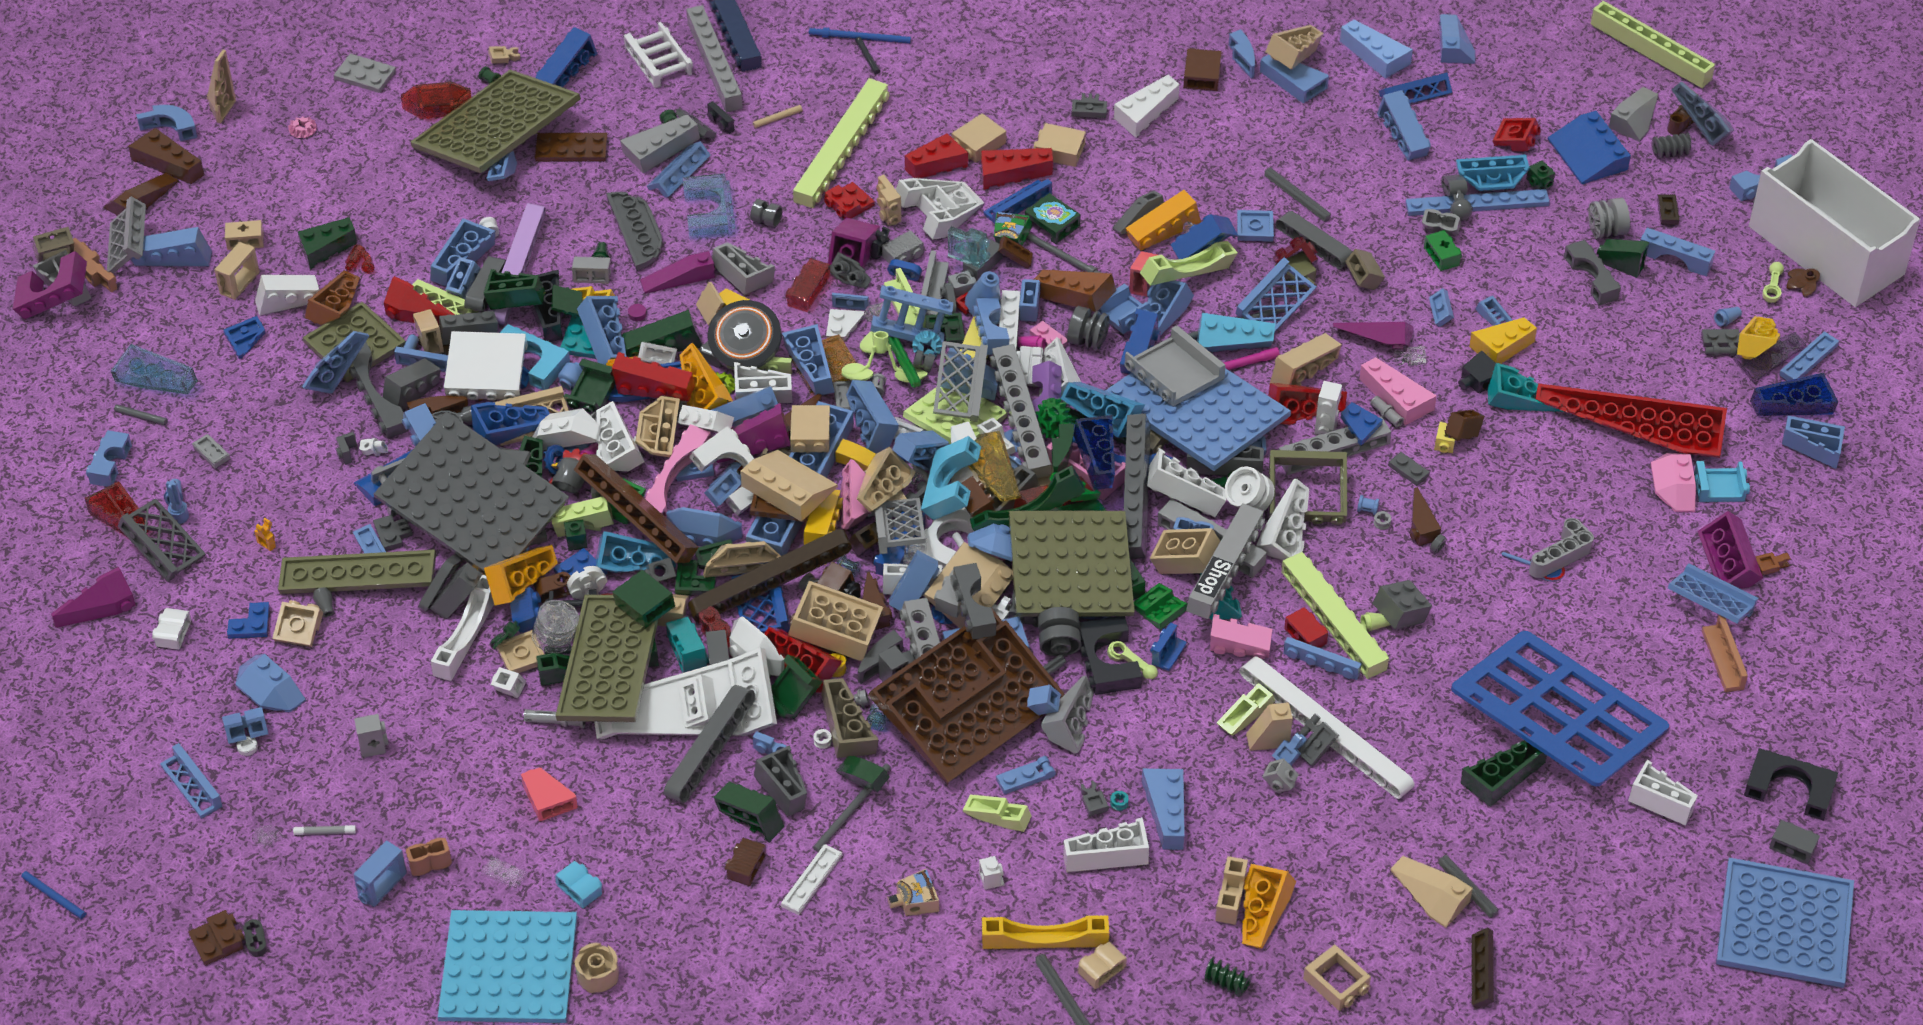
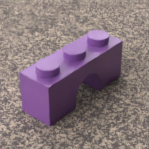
(1048, 377)

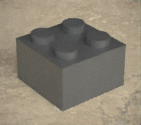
(1402, 604)

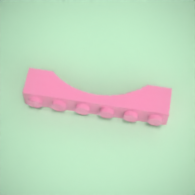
(690, 441)

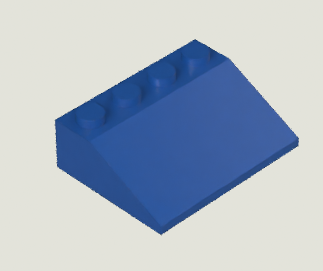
(1590, 148)

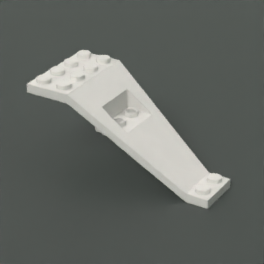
(671, 706)

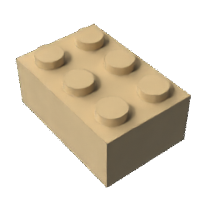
(1184, 550)

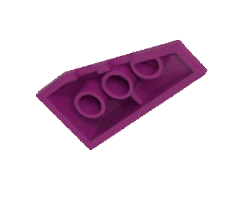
(681, 272)
(103, 599)

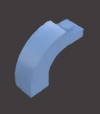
(171, 117)

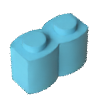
(579, 884)

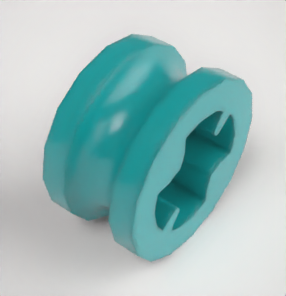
(1119, 795)

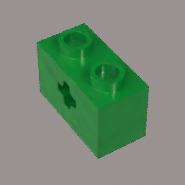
(1442, 250)

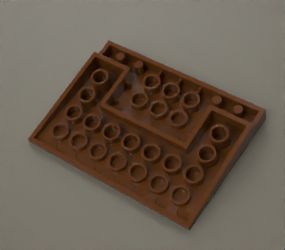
(964, 697)

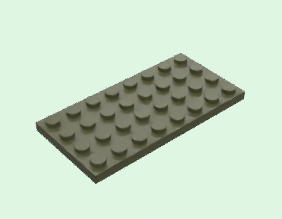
(605, 664)

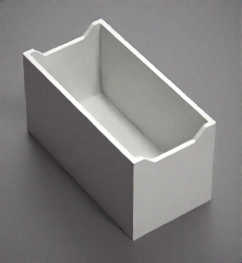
(1834, 223)

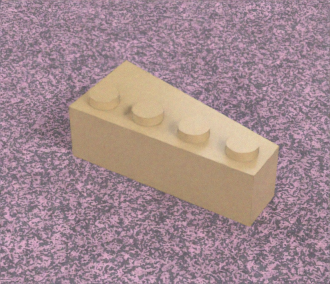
(1294, 45)
(1305, 360)

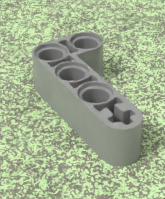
(1574, 545)

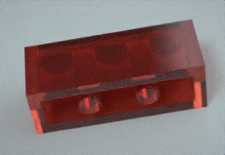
(808, 284)

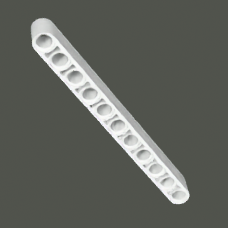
(1347, 744)

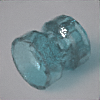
(876, 718)

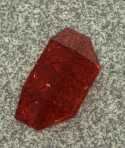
(434, 99)

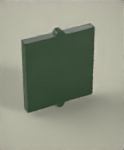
(566, 300)

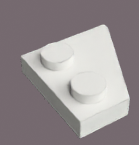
(843, 322)

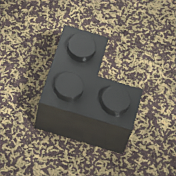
(892, 661)

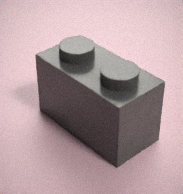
(1794, 842)

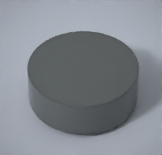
(1438, 543)

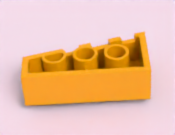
(1164, 221)
(515, 574)

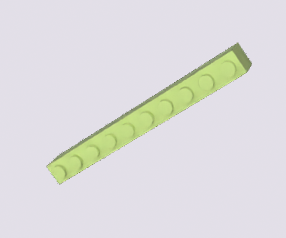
(840, 143)

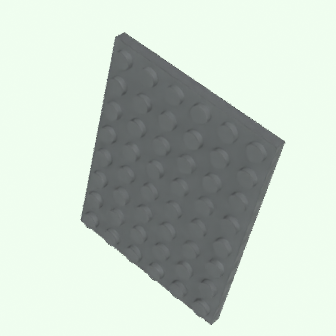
(470, 495)

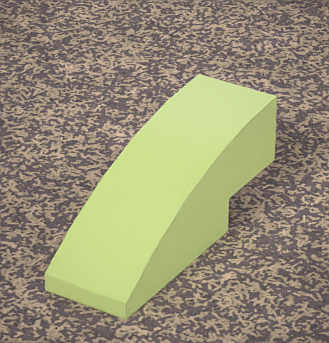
(1246, 710)
(998, 812)

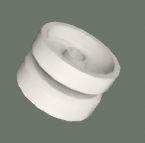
(1250, 488)

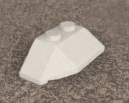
(567, 429)
(747, 637)

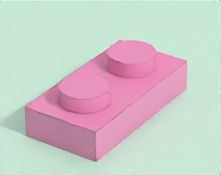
(1048, 333)

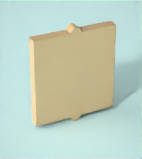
(709, 302)

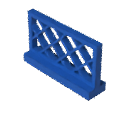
(779, 609)

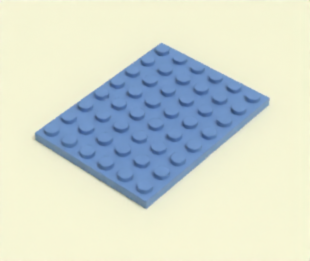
(1211, 423)

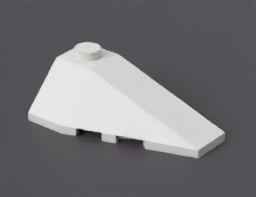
(1056, 353)
(615, 442)

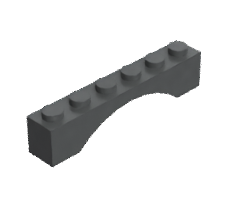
(386, 413)

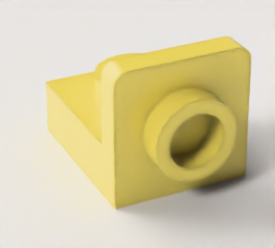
(1442, 441)

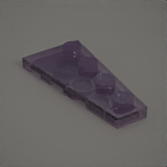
(1771, 358)

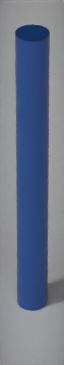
(53, 895)

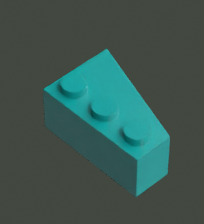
(686, 644)

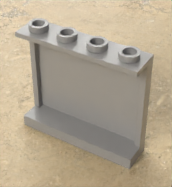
(1176, 367)

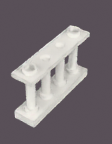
(648, 65)

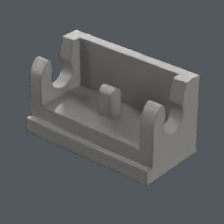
(591, 270)

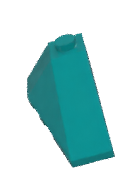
(1514, 391)

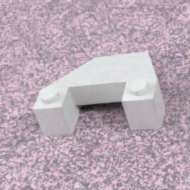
(941, 201)

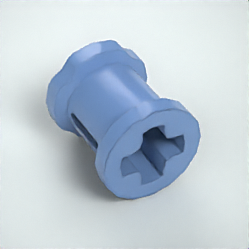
(1368, 505)

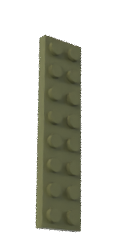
(357, 571)

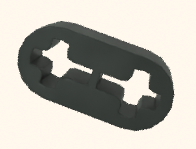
(259, 936)

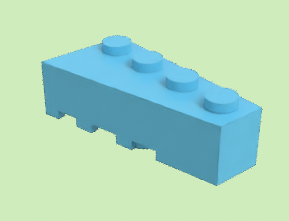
(1231, 333)

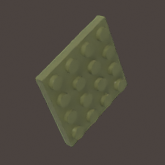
(359, 318)

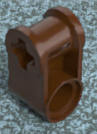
(1679, 121)
(552, 583)

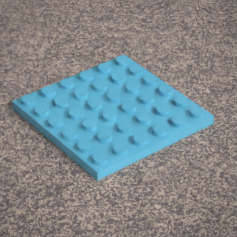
(508, 966)

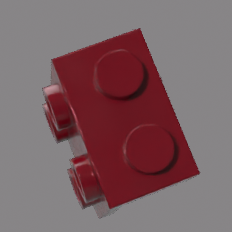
(1295, 245)

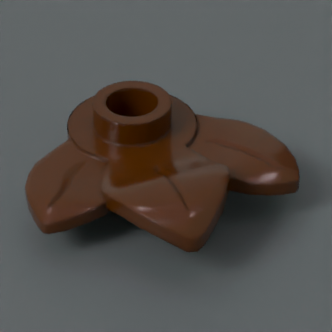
(1804, 280)

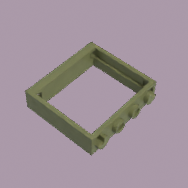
(1314, 458)

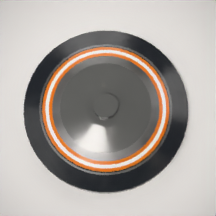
(744, 334)

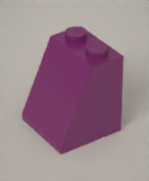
(853, 240)

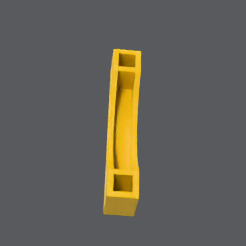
(1007, 934)

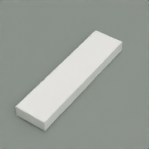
(811, 879)

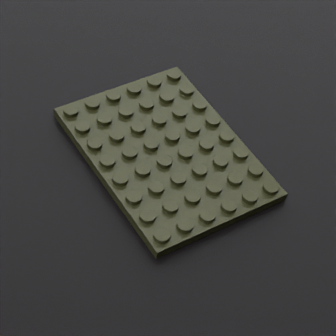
(495, 121)

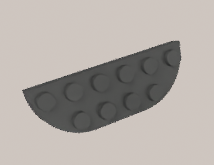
(637, 228)

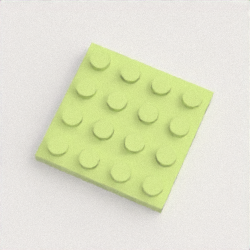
(922, 414)

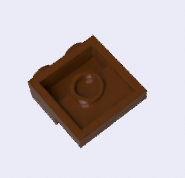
(217, 937)

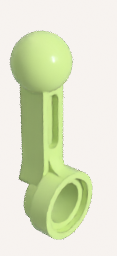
(1776, 270)
(1148, 671)

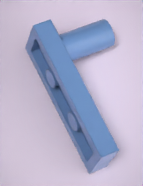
(408, 355)

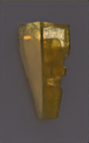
(995, 466)

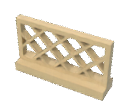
(543, 398)

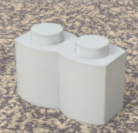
(171, 628)

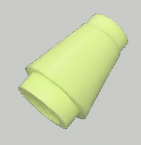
(1373, 621)

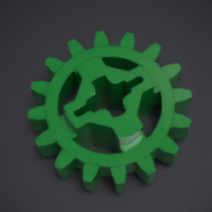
(1052, 414)

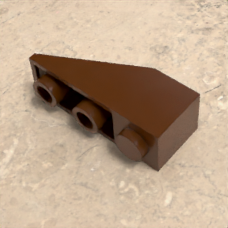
(873, 595)

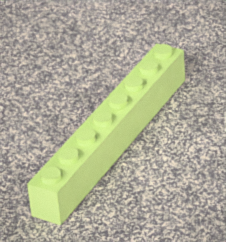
(1652, 44)
(1335, 615)

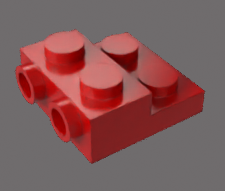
(1517, 133)
(848, 200)

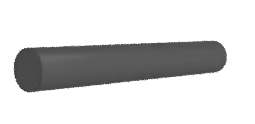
(140, 414)

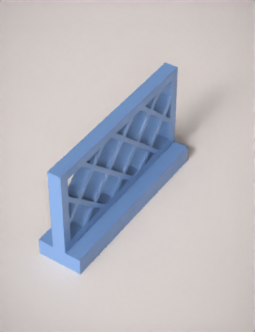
(1268, 282)
(1719, 591)

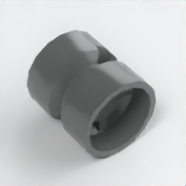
(767, 213)

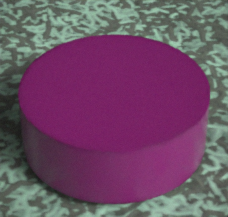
(637, 312)

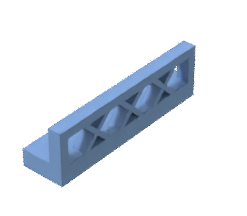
(680, 167)
(197, 777)

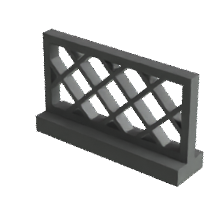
(147, 545)

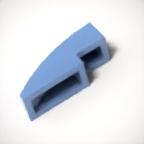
(1242, 52)

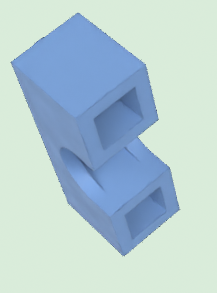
(112, 446)

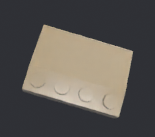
(786, 483)
(993, 572)
(835, 621)

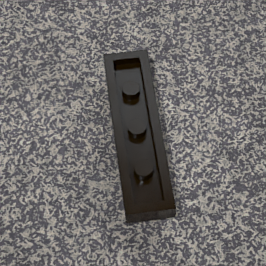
(1482, 968)

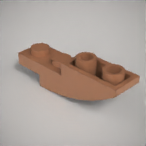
(95, 272)

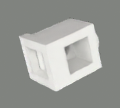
(508, 682)
(990, 873)

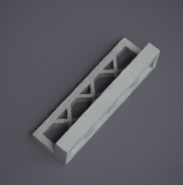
(934, 279)

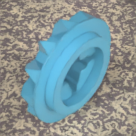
(924, 337)

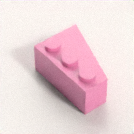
(1240, 639)

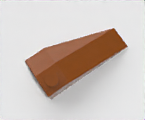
(332, 299)

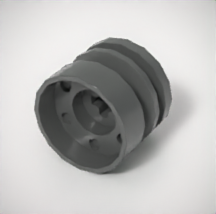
(1092, 330)

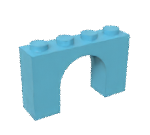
(551, 362)
(940, 497)

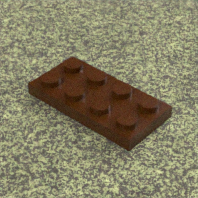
(571, 147)

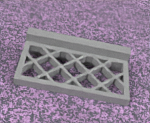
(126, 235)
(976, 384)
(884, 524)

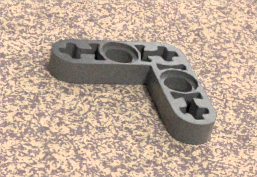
(447, 569)

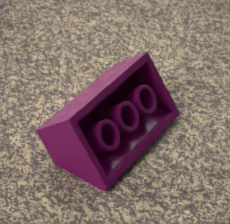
(1730, 551)

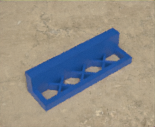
(1420, 83)
(1020, 200)

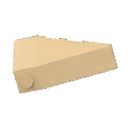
(1435, 890)

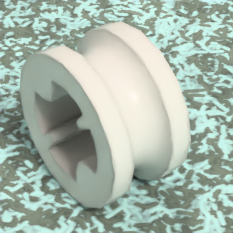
(819, 735)

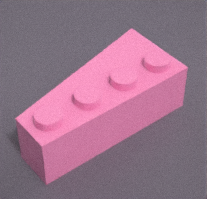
(1396, 389)

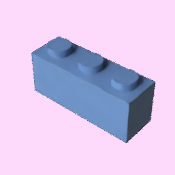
(914, 580)

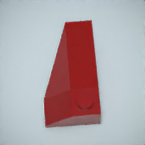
(404, 301)
(1300, 400)

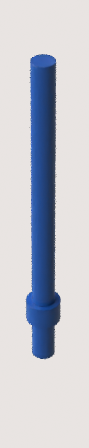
(826, 32)

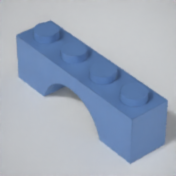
(1745, 183)
(1696, 257)
(986, 316)

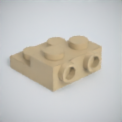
(888, 201)
(297, 623)

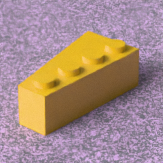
(823, 517)

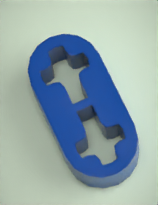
(910, 270)

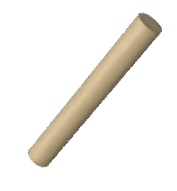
(777, 116)

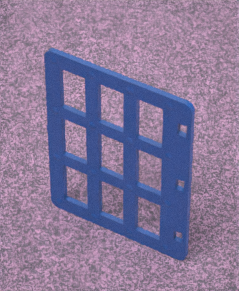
(1556, 745)

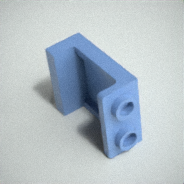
(1122, 309)

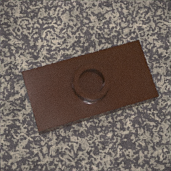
(1015, 252)

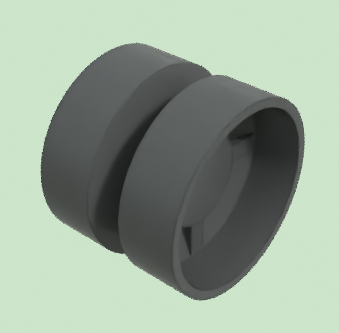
(1059, 631)

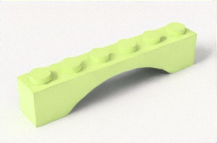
(1214, 258)

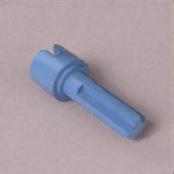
(176, 508)

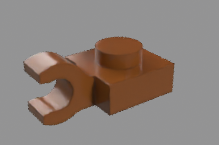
(1770, 564)

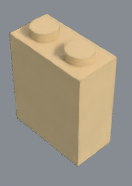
(979, 135)
(1064, 141)
(810, 428)

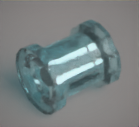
(850, 565)

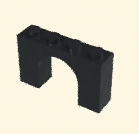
(1103, 676)
(1771, 765)

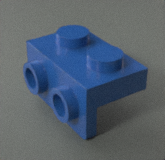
(1168, 648)

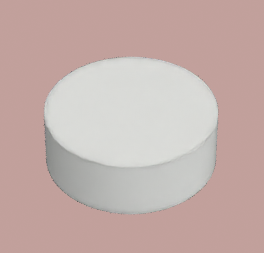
(248, 746)

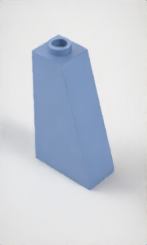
(1300, 81)

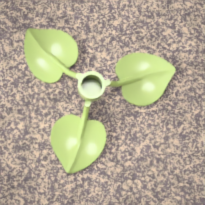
(877, 343)

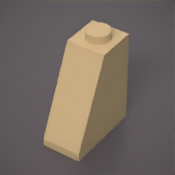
(428, 331)
(1271, 728)

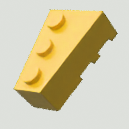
(1504, 340)

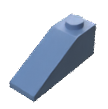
(503, 168)

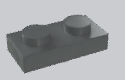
(1408, 468)

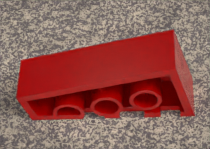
(1015, 165)

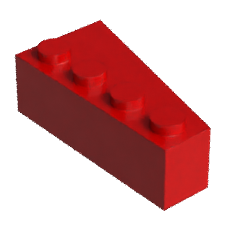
(652, 379)
(816, 660)

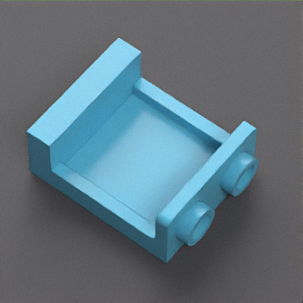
(1721, 483)

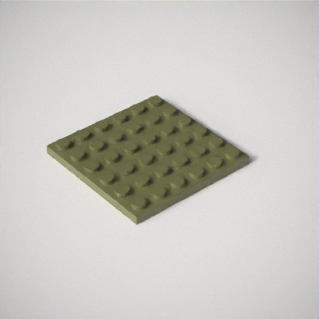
(1071, 562)

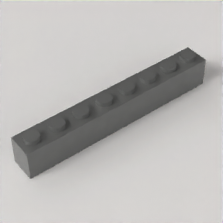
(1136, 483)

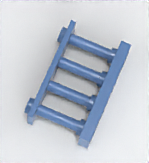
(899, 328)

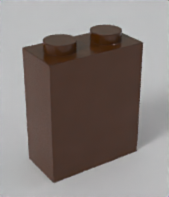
(1202, 69)

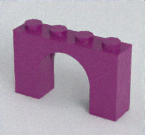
(69, 283)

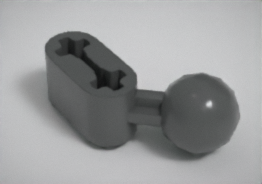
(1457, 187)

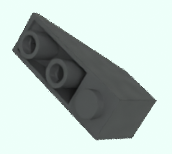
(1138, 209)

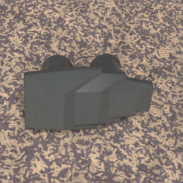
(849, 271)

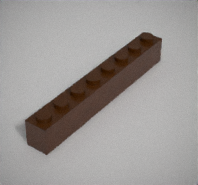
(636, 508)

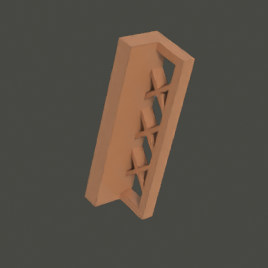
(1725, 655)

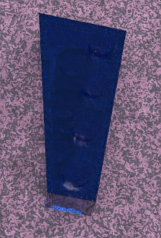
(1795, 397)
(1096, 448)

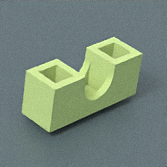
(593, 510)

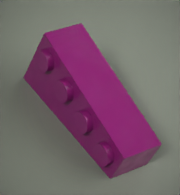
(763, 431)

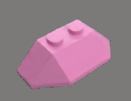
(1675, 481)
(852, 511)

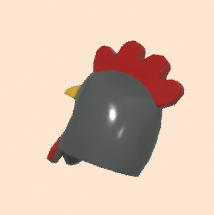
(566, 478)

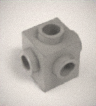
(1280, 775)

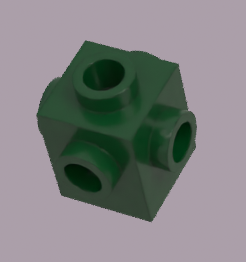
(1540, 175)

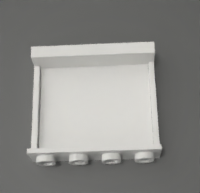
(485, 365)

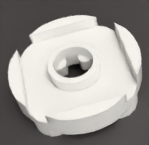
(589, 579)

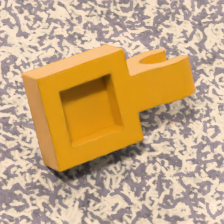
(264, 535)

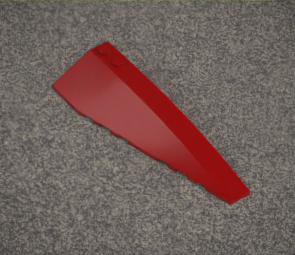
(1668, 423)

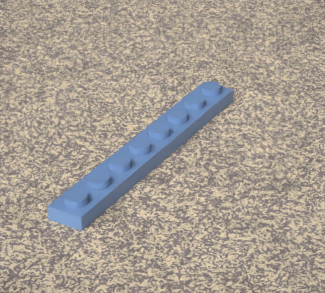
(1481, 202)

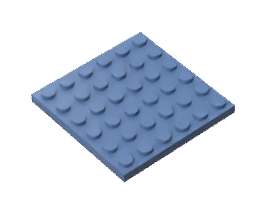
(1785, 922)

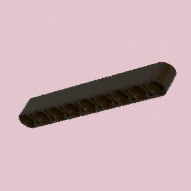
(772, 574)

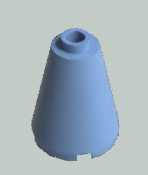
(985, 287)

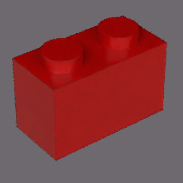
(1305, 628)

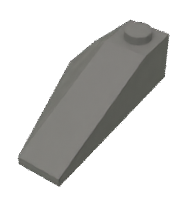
(1634, 114)

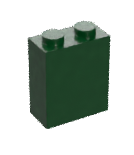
(643, 598)

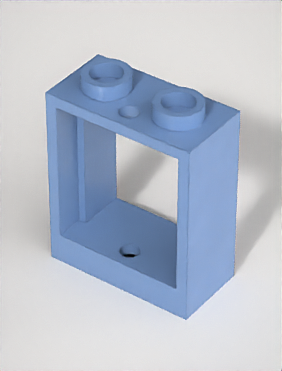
(380, 873)

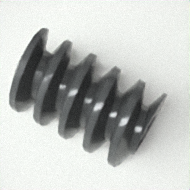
(1671, 144)

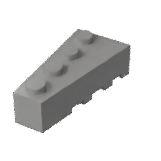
(660, 142)

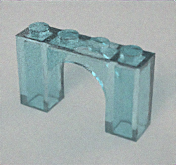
(715, 189)

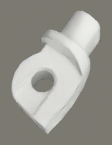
(373, 446)

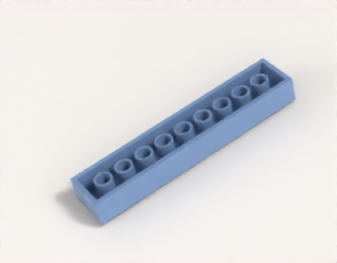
(780, 532)

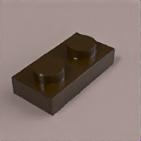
(1668, 209)

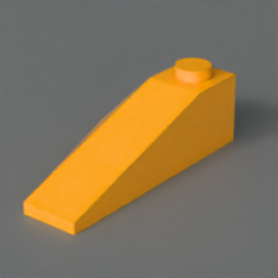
(708, 389)

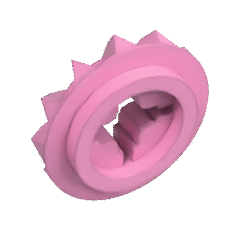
(299, 131)

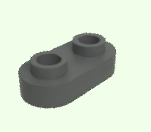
(947, 293)

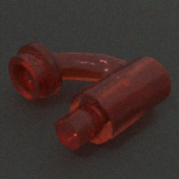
(353, 259)

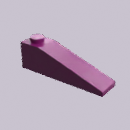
(1388, 333)

